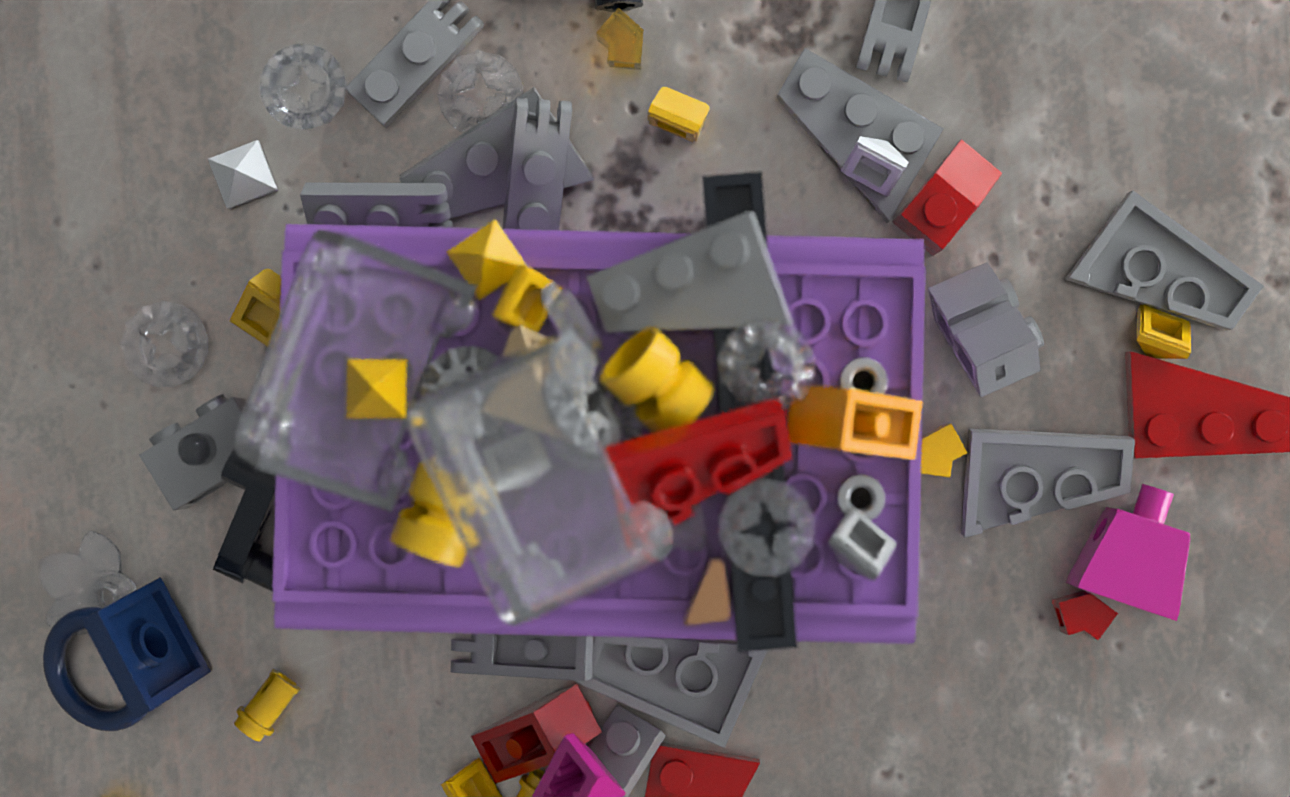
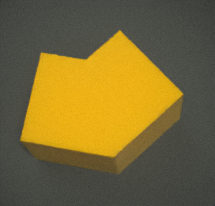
(939, 450)

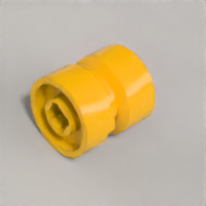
(649, 375)
(426, 524)

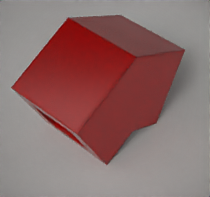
(1083, 613)

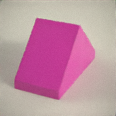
(577, 773)

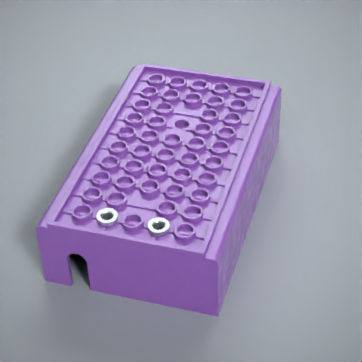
(849, 300)

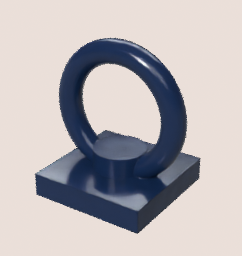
(141, 646)

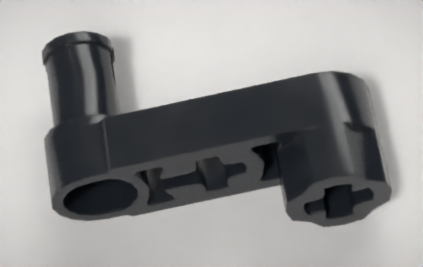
(240, 552)

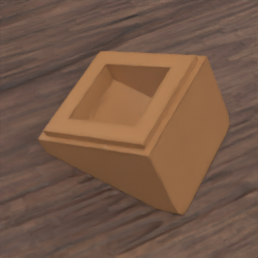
(710, 597)

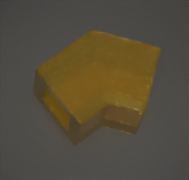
(623, 41)

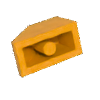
(855, 422)

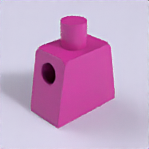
(1136, 556)

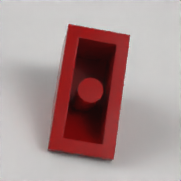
(948, 198)
(533, 734)

